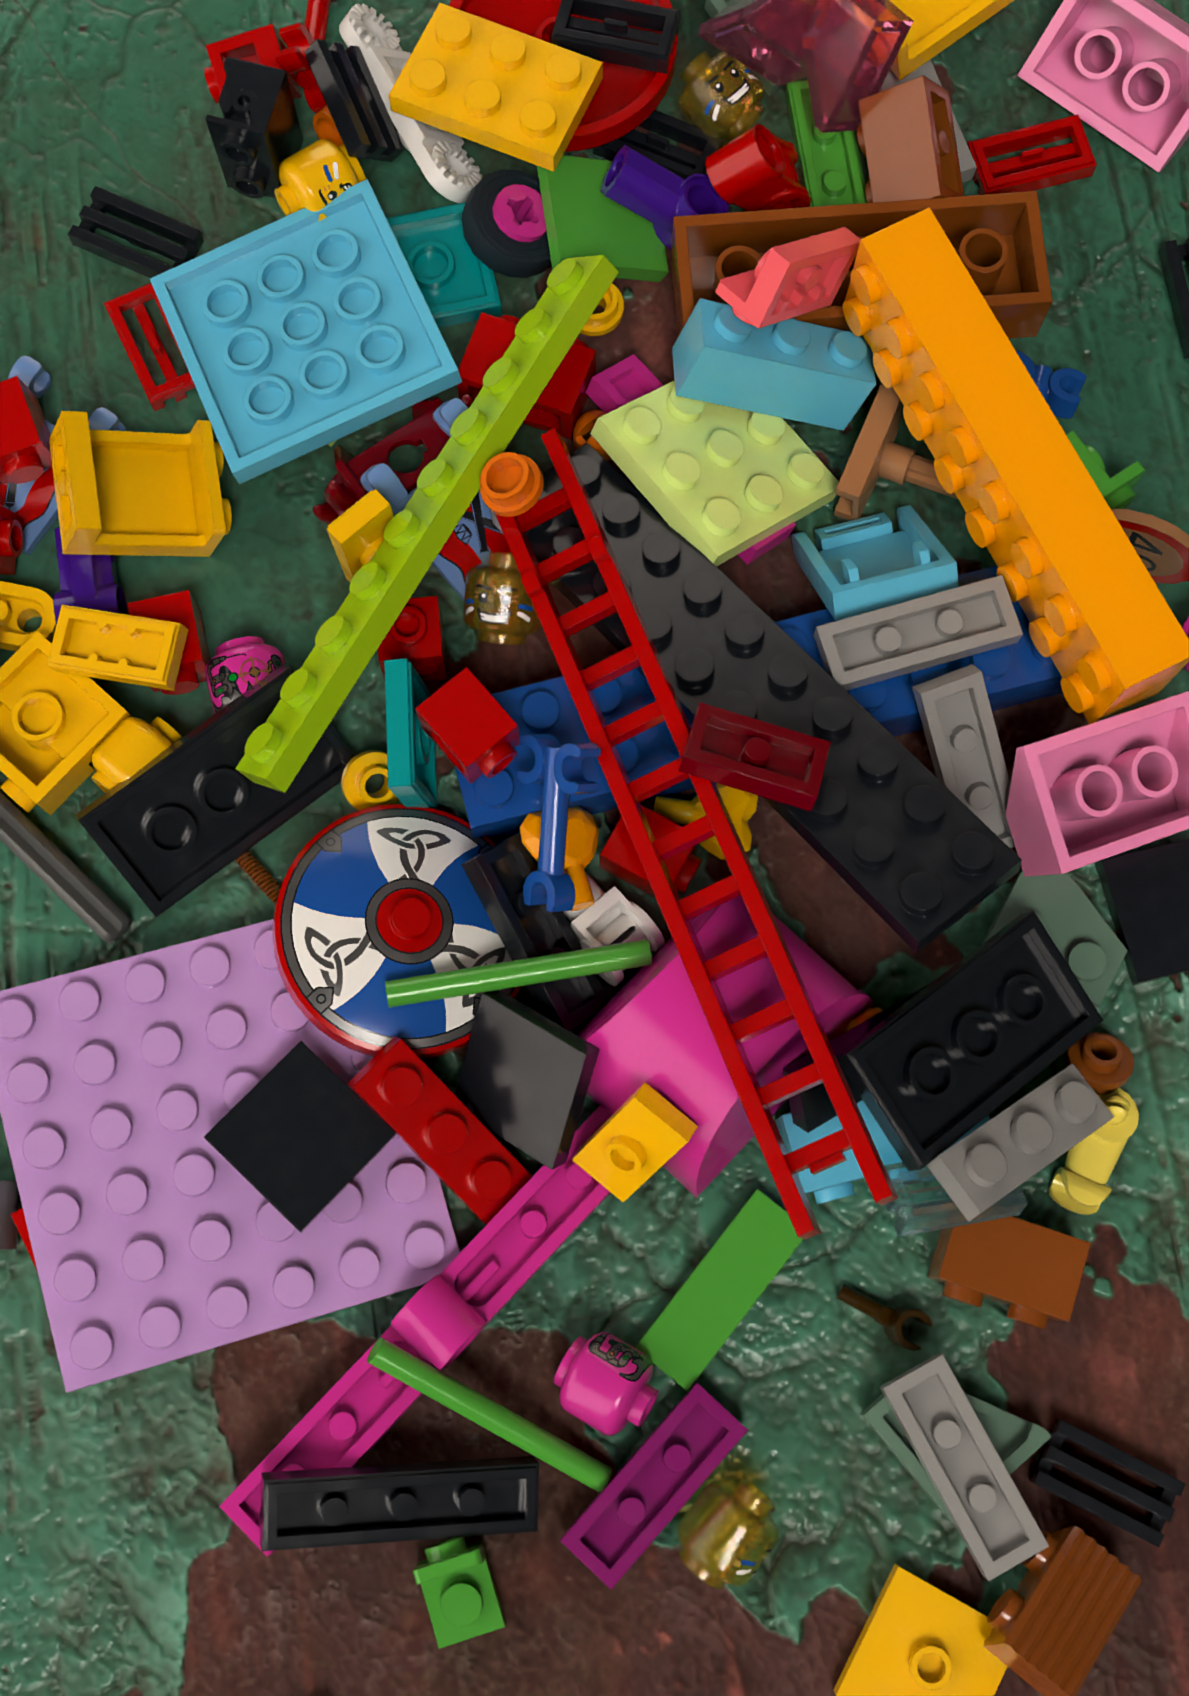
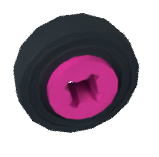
(494, 228)

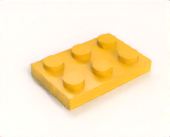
(496, 86)

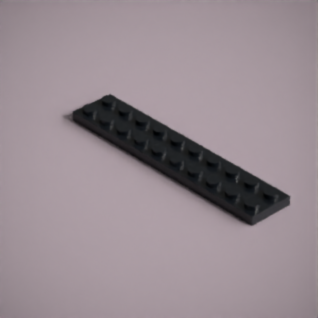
(878, 809)

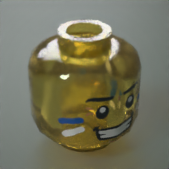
(721, 96)
(498, 602)
(727, 1533)

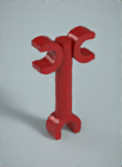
(298, 40)

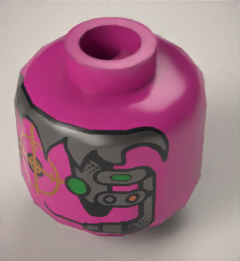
(239, 667)
(606, 1383)

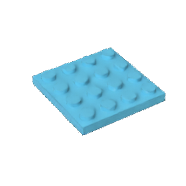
(304, 332)

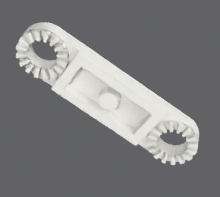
(432, 148)

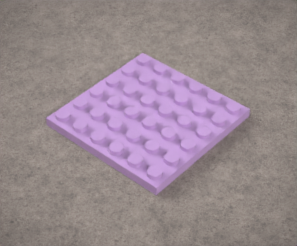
(130, 1212)

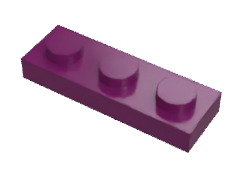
(653, 1485)

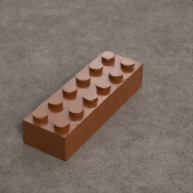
(992, 234)

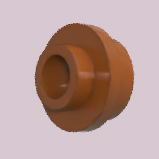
(1102, 1061)

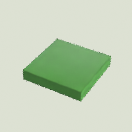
(590, 224)

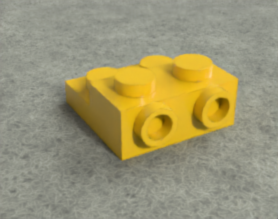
(49, 727)

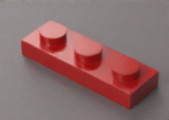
(440, 1129)

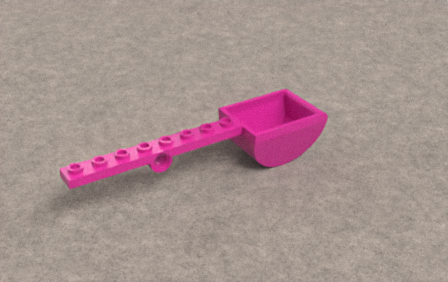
(646, 1035)

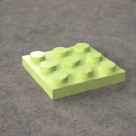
(715, 469)

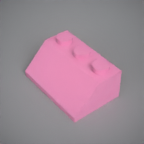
(1120, 71)
(1101, 788)

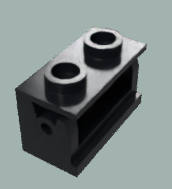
(256, 128)

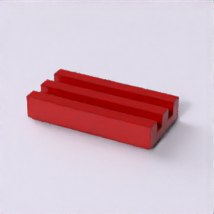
(1034, 167)
(175, 385)

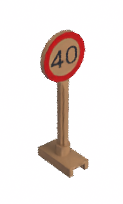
(875, 455)

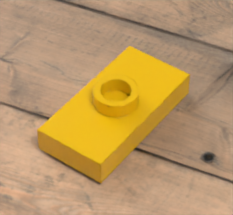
(360, 532)
(117, 647)
(635, 1142)

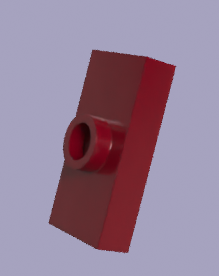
(755, 756)

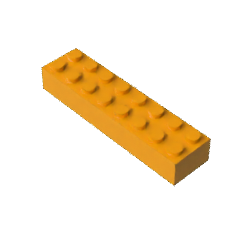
(1012, 470)

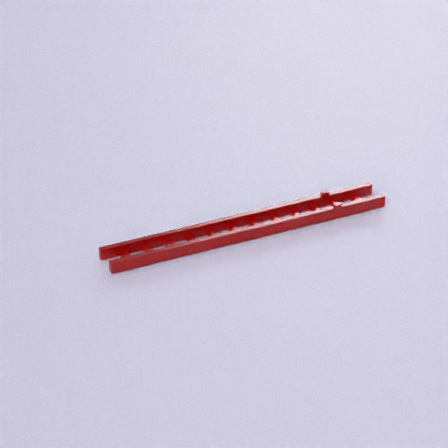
(652, 853)

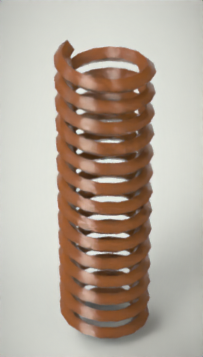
(247, 864)

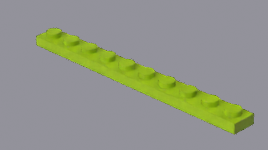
(422, 528)

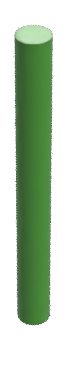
(518, 973)
(489, 1414)

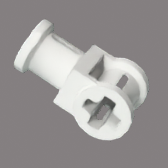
(613, 922)

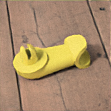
(1088, 1165)

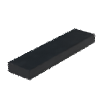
(398, 1502)

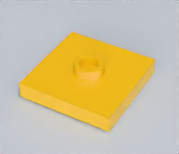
(921, 1645)

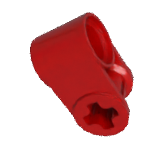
(757, 172)

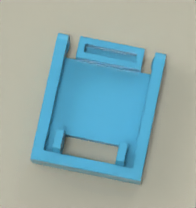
(870, 567)

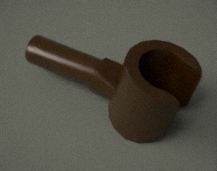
(883, 1314)

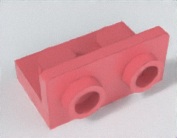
(791, 278)

